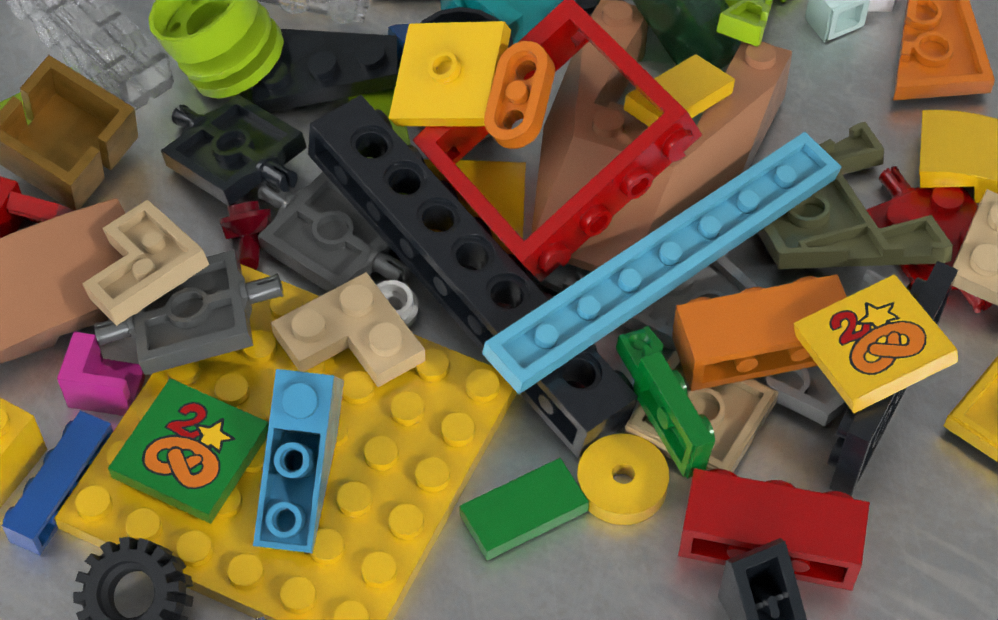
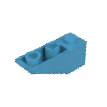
(297, 459)

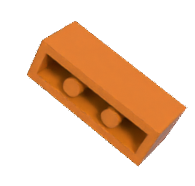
(749, 331)

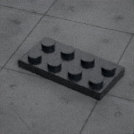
(863, 430)

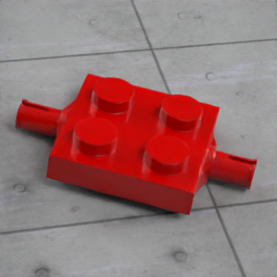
(950, 208)

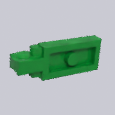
(666, 401)

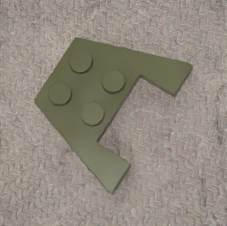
(837, 229)

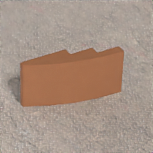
(45, 274)

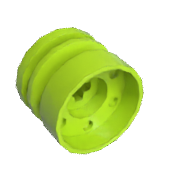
(218, 42)

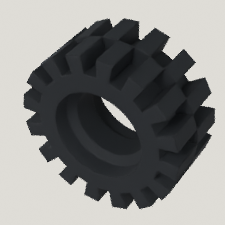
(128, 557)

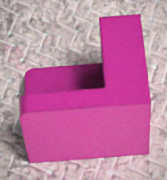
(96, 382)

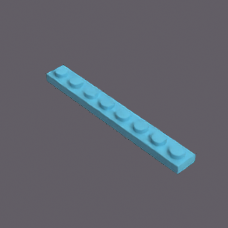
(658, 263)

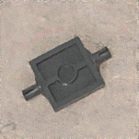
(324, 236)
(195, 318)

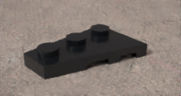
(328, 68)

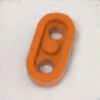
(517, 98)

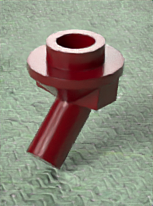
(246, 223)

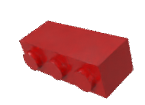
(739, 514)

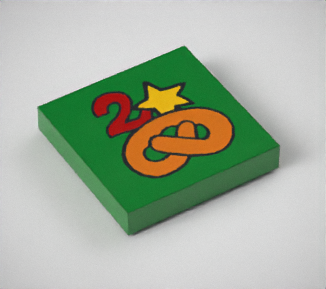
(189, 450)

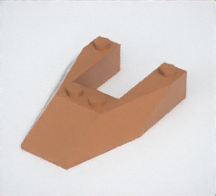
(591, 129)

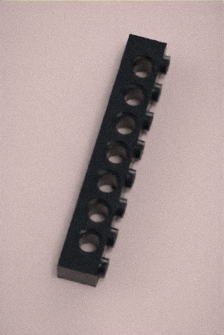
(372, 185)

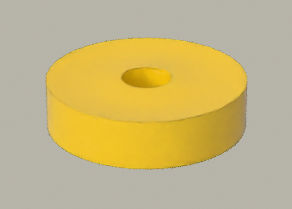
(629, 456)

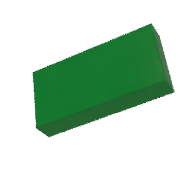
(523, 508)

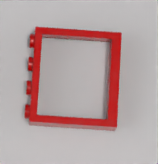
(623, 179)

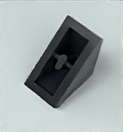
(761, 585)

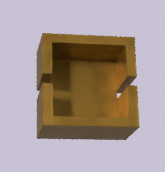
(70, 135)

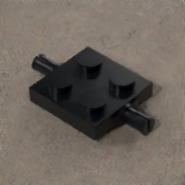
(233, 149)

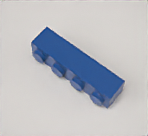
(32, 520)

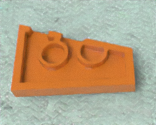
(941, 52)

